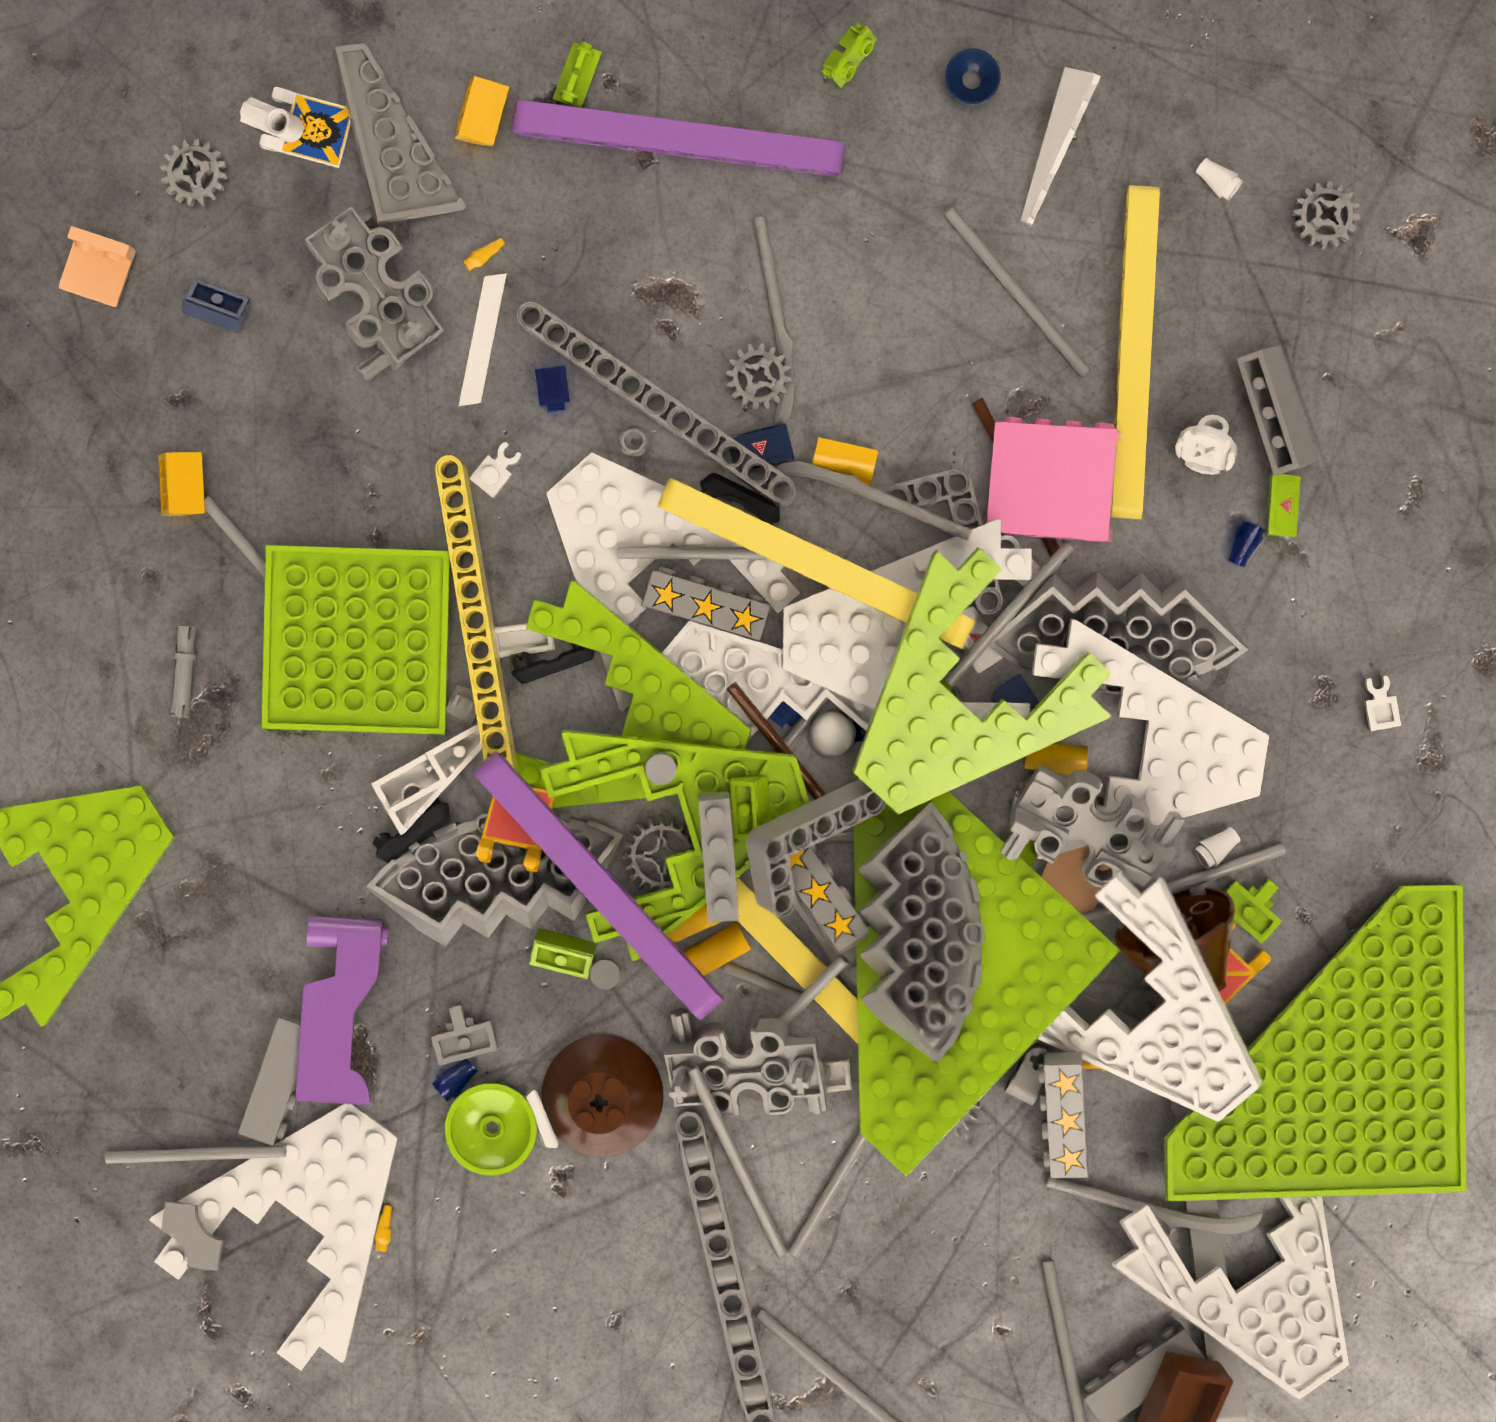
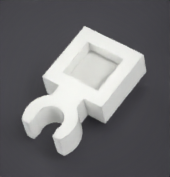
(492, 473)
(1381, 711)

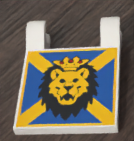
(323, 133)

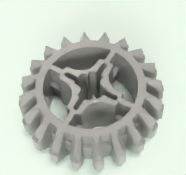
(635, 855)

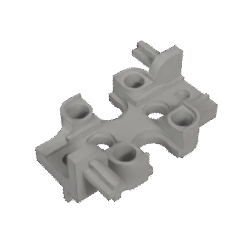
(394, 337)
(1036, 818)
(798, 1057)

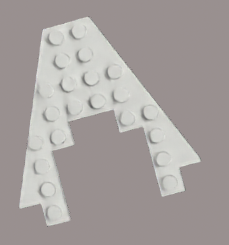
(613, 507)
(853, 645)
(721, 658)
(1191, 750)
(1185, 1044)
(335, 1184)
(1279, 1321)

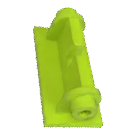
(842, 66)
(577, 74)

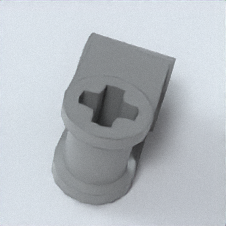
(1025, 1078)

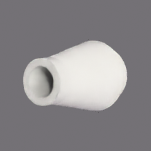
(1220, 179)
(1215, 848)

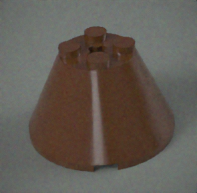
(1210, 923)
(618, 1073)

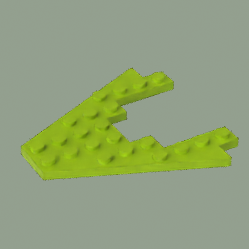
(664, 699)
(924, 736)
(699, 769)
(100, 857)

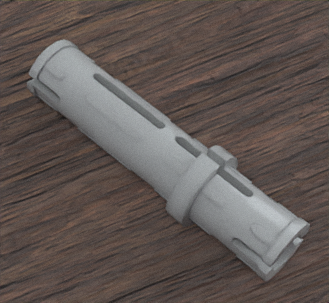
(182, 673)

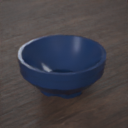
(972, 61)

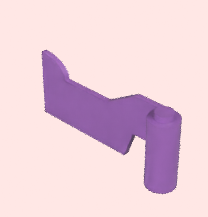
(330, 1007)

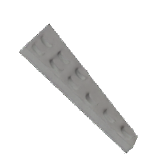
(394, 155)

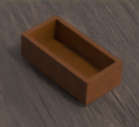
(1186, 1390)

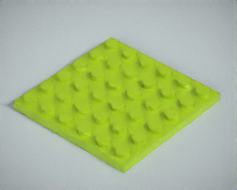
(356, 639)

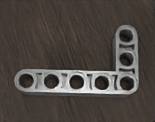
(953, 500)
(797, 830)

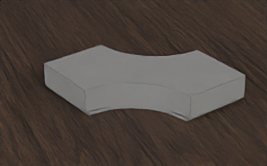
(200, 1246)

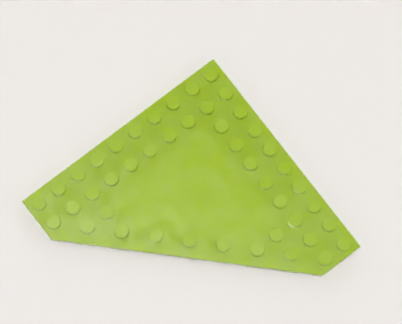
(1034, 966)
(1353, 1074)

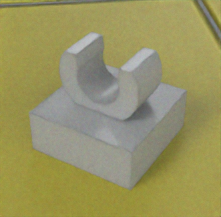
(462, 704)

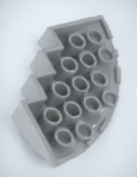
(1168, 629)
(445, 884)
(926, 934)

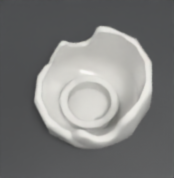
(832, 734)

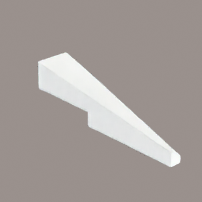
(1067, 111)
(418, 783)

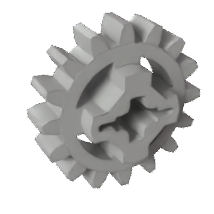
(205, 168)
(1318, 206)
(764, 364)

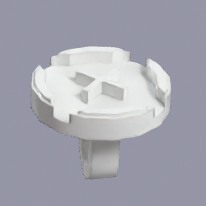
(1207, 448)

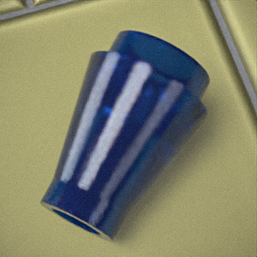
(1245, 542)
(454, 1079)

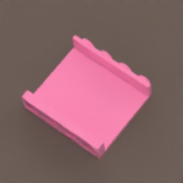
(1053, 479)

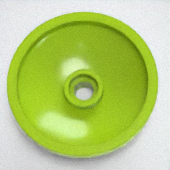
(484, 1150)

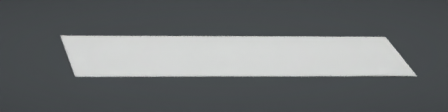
(482, 339)

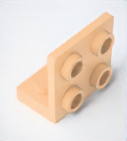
(96, 267)

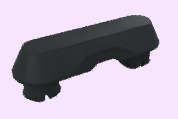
(719, 486)
(526, 671)
(392, 848)

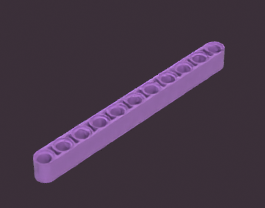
(678, 138)
(598, 885)

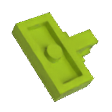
(1253, 908)

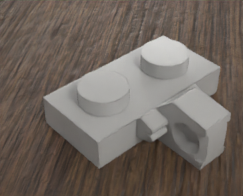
(463, 1038)

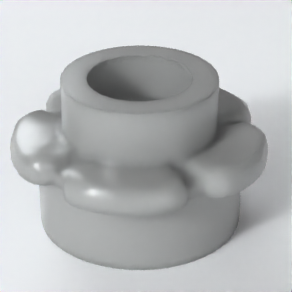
(633, 433)

